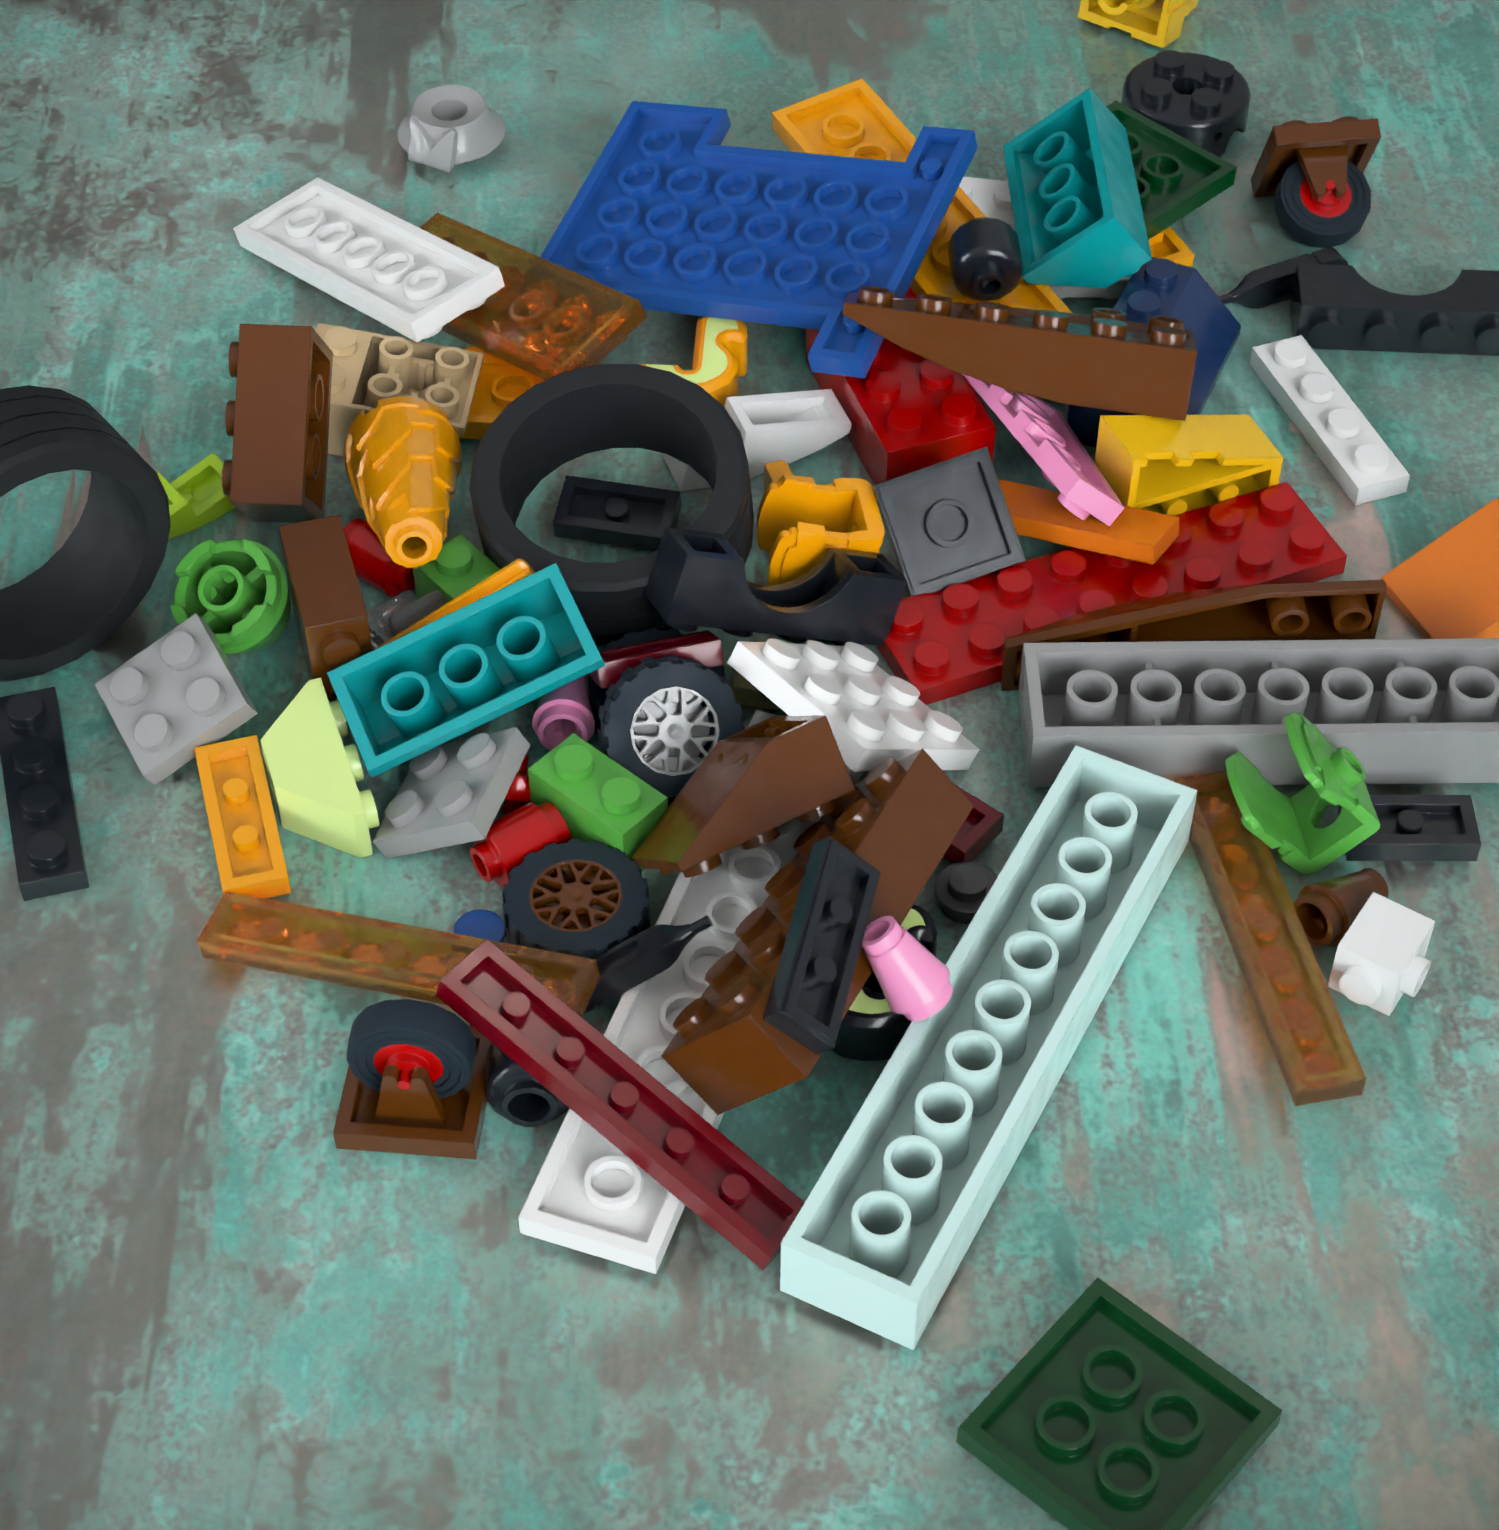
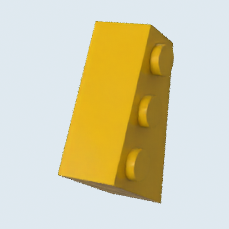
(1184, 464)

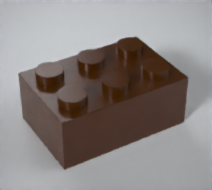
(278, 423)

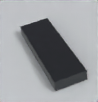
(822, 946)

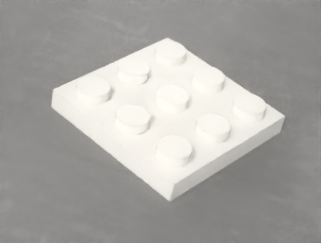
(866, 707)

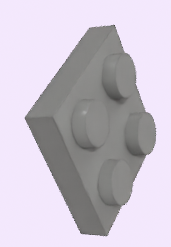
(175, 699)
(451, 793)

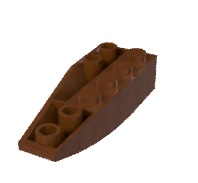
(1043, 353)
(1218, 614)

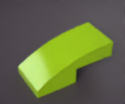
(196, 496)

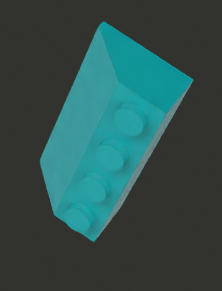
(1076, 198)
(464, 669)

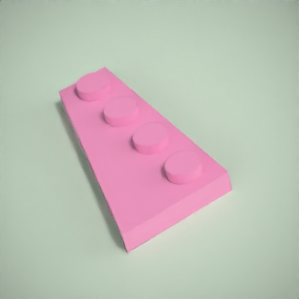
(1055, 450)

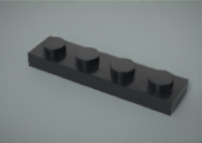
(40, 795)

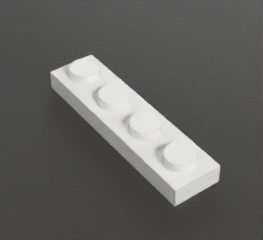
(1329, 420)

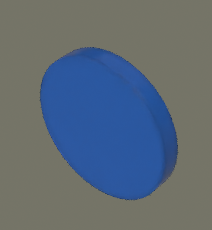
(481, 924)

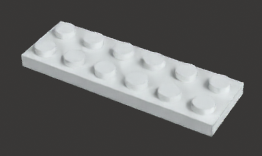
(370, 259)

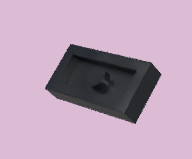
(615, 512)
(1421, 829)

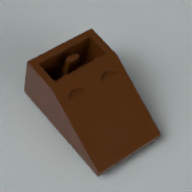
(747, 790)

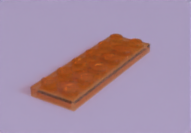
(544, 314)

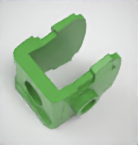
(1294, 821)

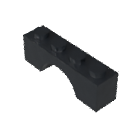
(1345, 312)
(838, 600)

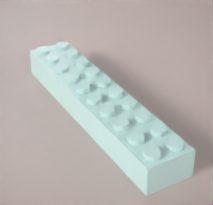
(977, 1074)

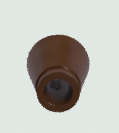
(1333, 904)

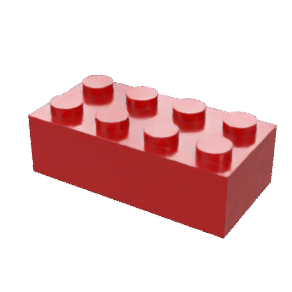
(908, 411)

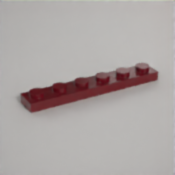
(622, 1102)

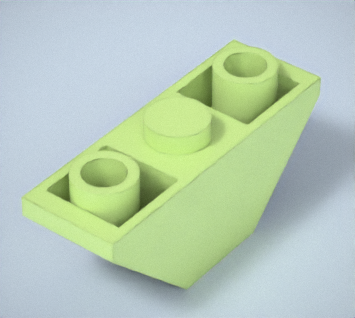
(317, 775)

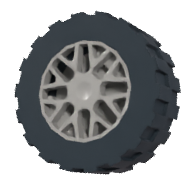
(667, 720)

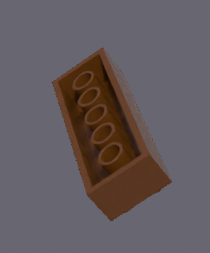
(892, 820)

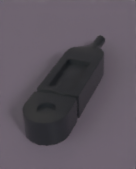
(1276, 281)
(641, 958)

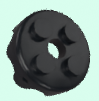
(1190, 96)

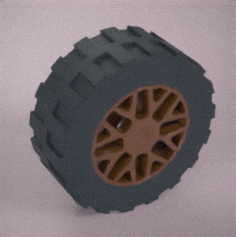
(573, 881)

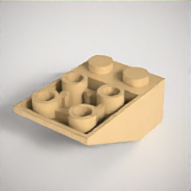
(385, 366)

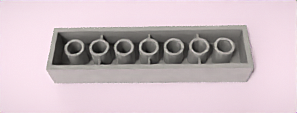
(1187, 706)

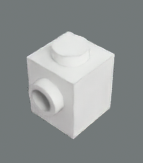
(1382, 955)

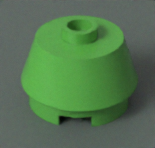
(237, 591)

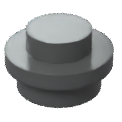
(962, 889)

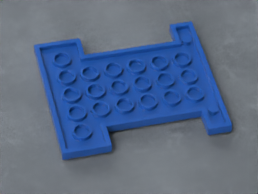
(757, 228)

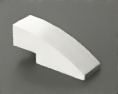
(776, 429)

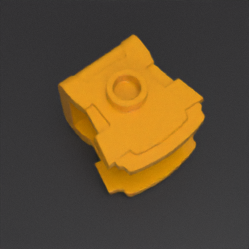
(805, 519)

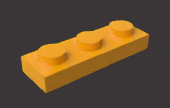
(242, 818)

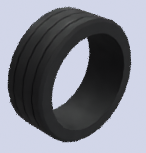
(595, 412)
(111, 552)

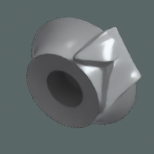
(450, 127)

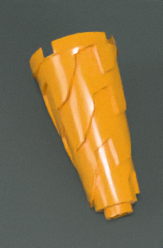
(404, 475)

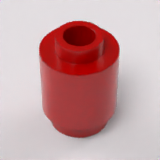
(372, 561)
(515, 837)

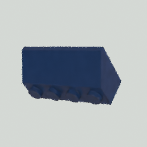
(1179, 293)

